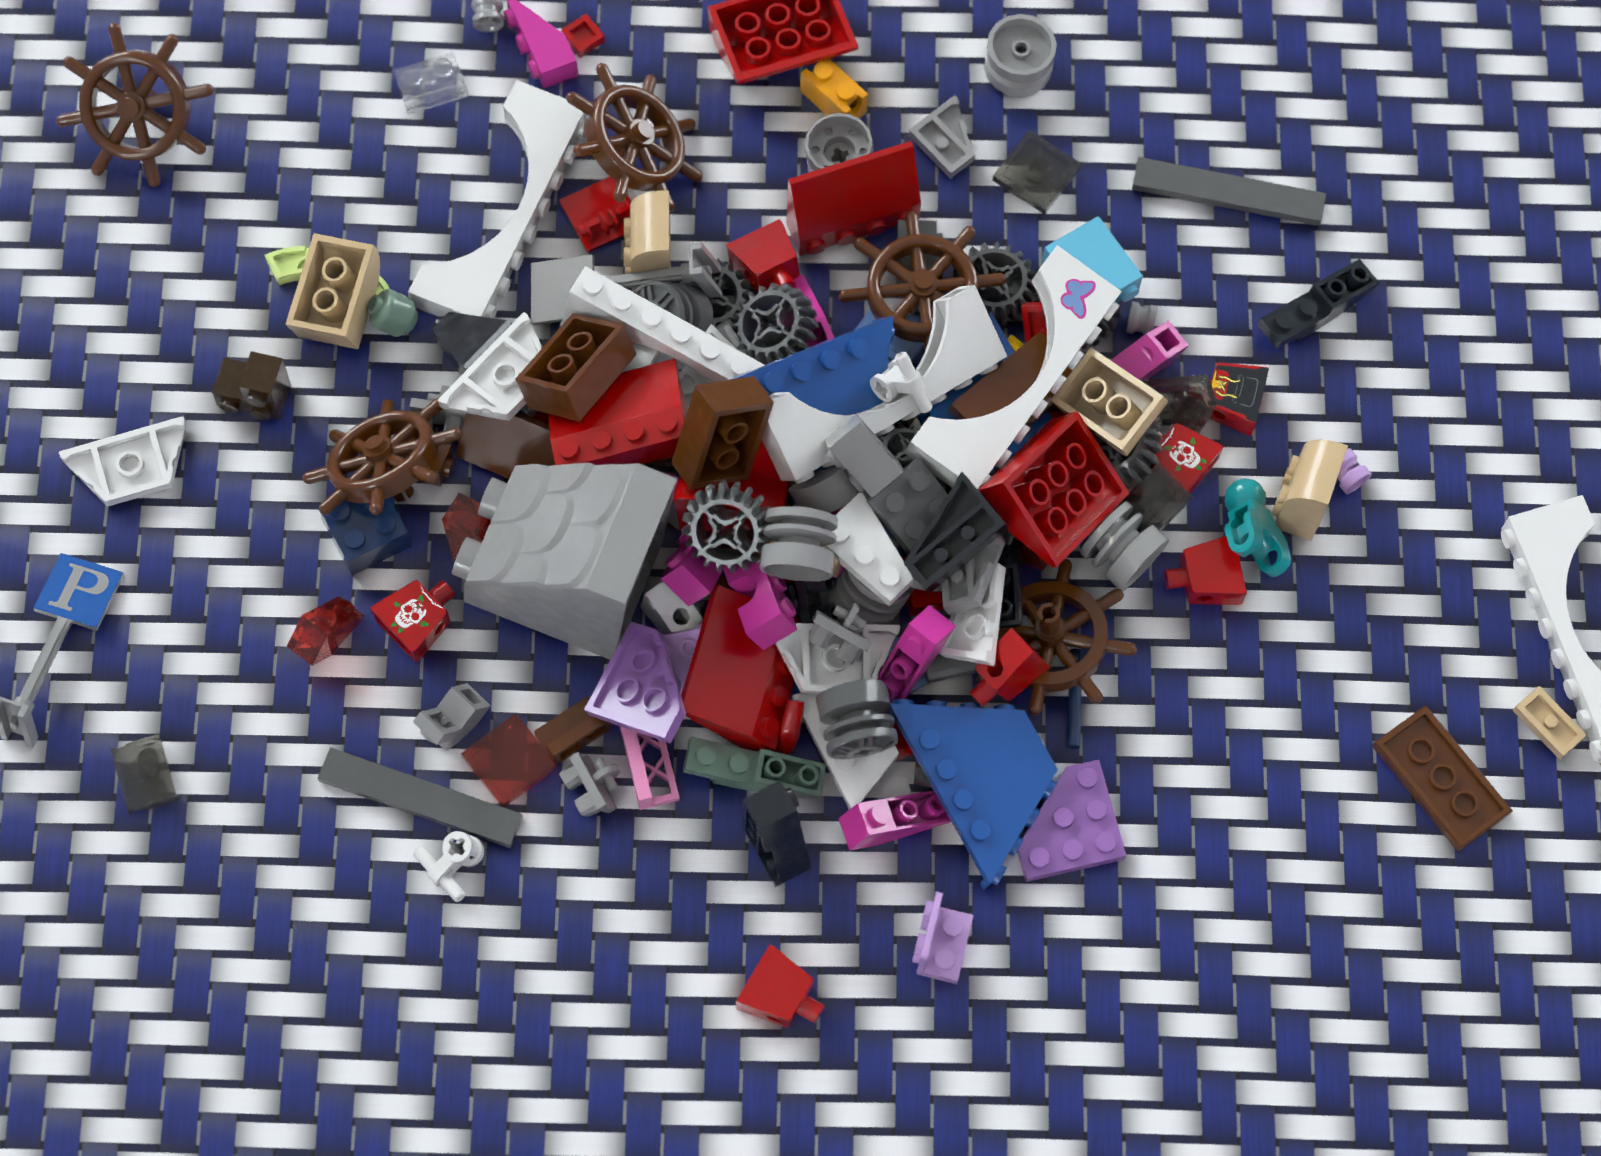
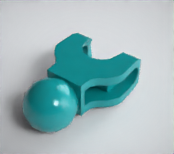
(1253, 527)

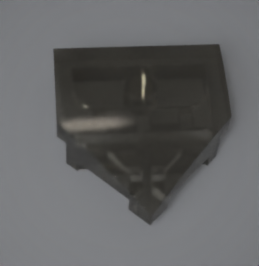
(1189, 400)

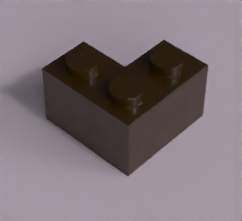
(253, 386)

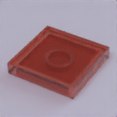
(509, 760)

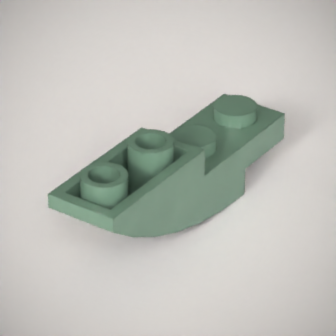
(752, 769)

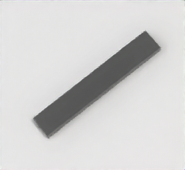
(1229, 191)
(420, 797)

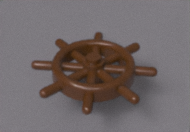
(134, 105)
(634, 136)
(922, 285)
(382, 457)
(1053, 634)

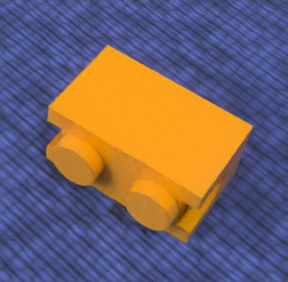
(833, 90)

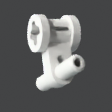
(901, 378)
(453, 858)

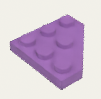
(640, 687)
(1073, 827)

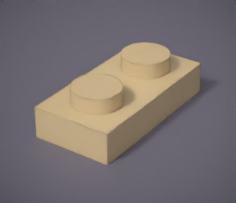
(1549, 722)

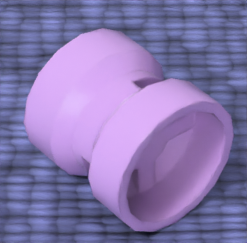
(1352, 474)

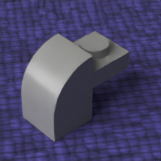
(825, 491)
(453, 717)

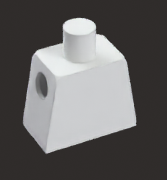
(664, 607)

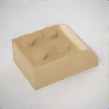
(648, 233)
(335, 291)
(1109, 401)
(1308, 487)

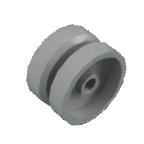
(1020, 55)

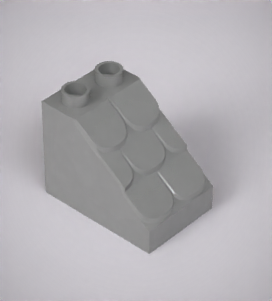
(568, 549)

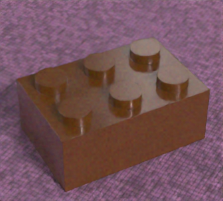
(576, 366)
(722, 432)

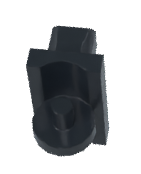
(807, 600)

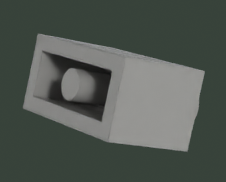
(863, 456)

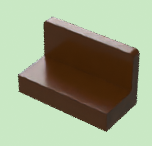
(570, 731)

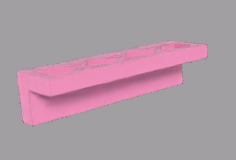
(638, 772)

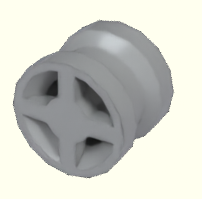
(487, 15)
(1141, 318)

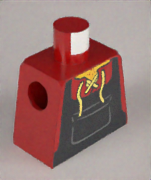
(1238, 395)

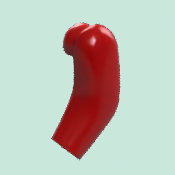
(790, 726)

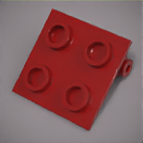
(596, 213)

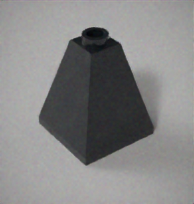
(466, 337)

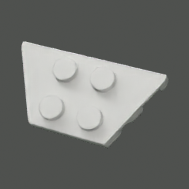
(489, 383)
(129, 462)
(820, 668)
(852, 776)

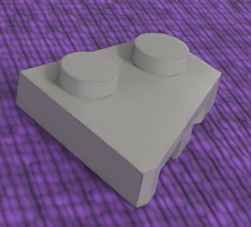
(945, 138)
(968, 585)

